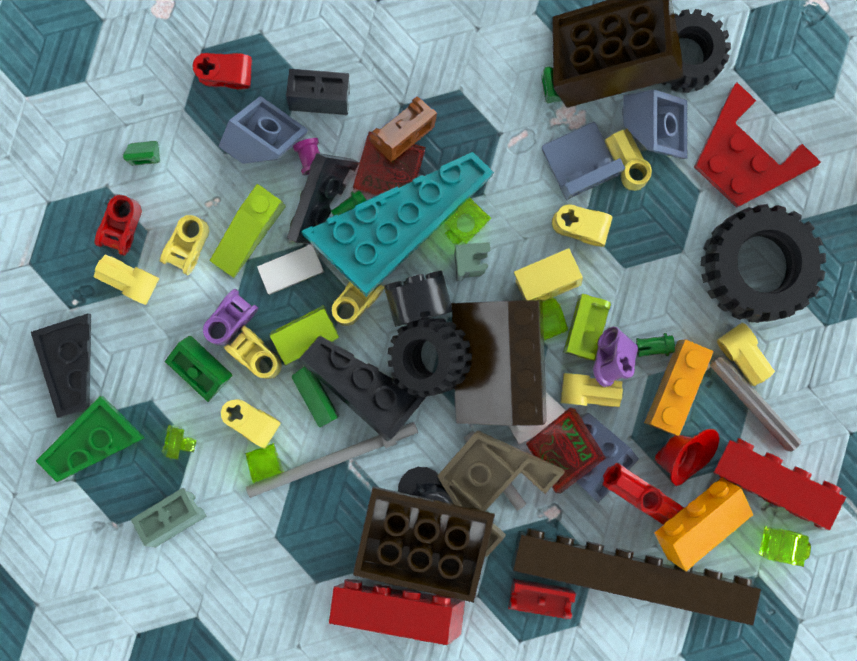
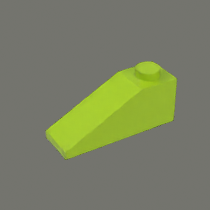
(247, 230)

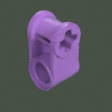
(230, 317)
(614, 357)

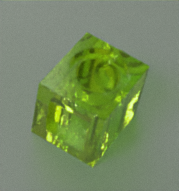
(470, 210)
(785, 546)

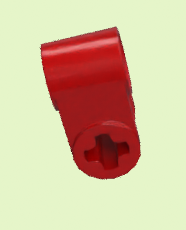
(228, 70)
(117, 226)

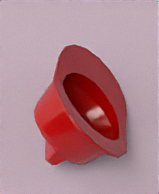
(687, 455)

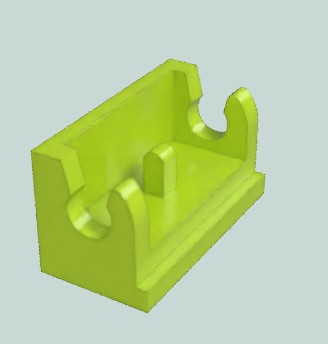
(586, 327)
(297, 336)

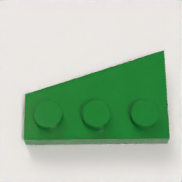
(88, 440)

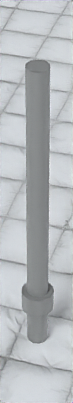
(329, 460)

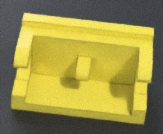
(549, 277)

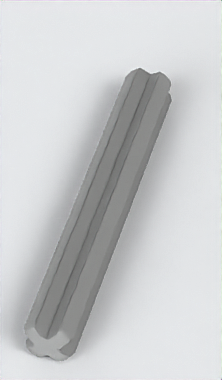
(755, 403)

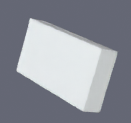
(290, 269)

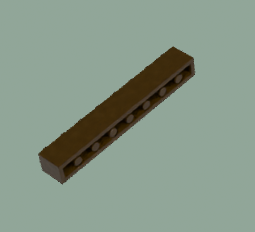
(635, 577)

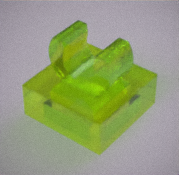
(176, 441)

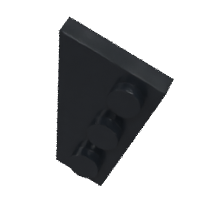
(321, 187)
(65, 362)

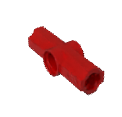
(640, 494)

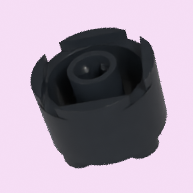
(418, 298)

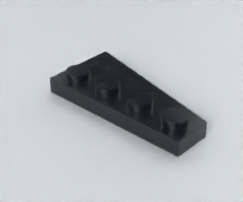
(361, 387)

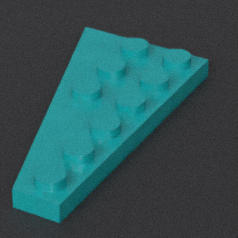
(388, 228)

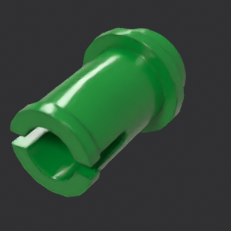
(349, 204)
(656, 345)

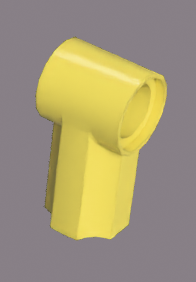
(624, 147)
(131, 281)
(742, 348)
(584, 390)

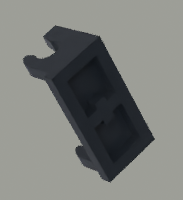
(318, 91)

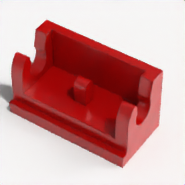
(541, 598)

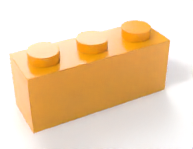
(678, 387)
(704, 523)

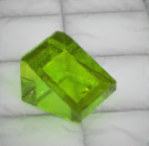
(553, 319)
(264, 463)

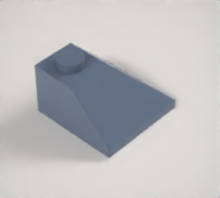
(657, 121)
(260, 133)

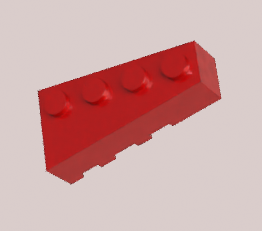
(780, 484)
(397, 612)

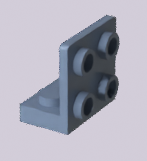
(581, 160)
(615, 452)

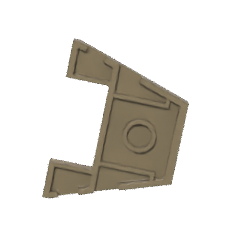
(486, 469)

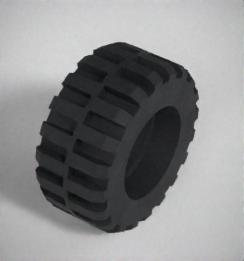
(801, 258)

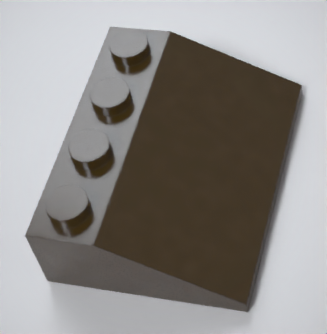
(614, 49)
(506, 364)
(423, 544)

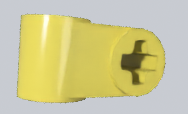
(586, 225)
(185, 246)
(357, 300)
(250, 350)
(254, 425)

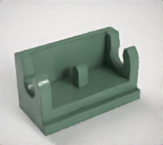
(468, 260)
(167, 518)

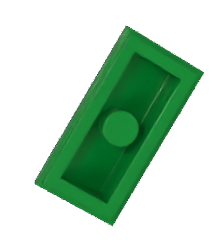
(198, 368)
(315, 397)

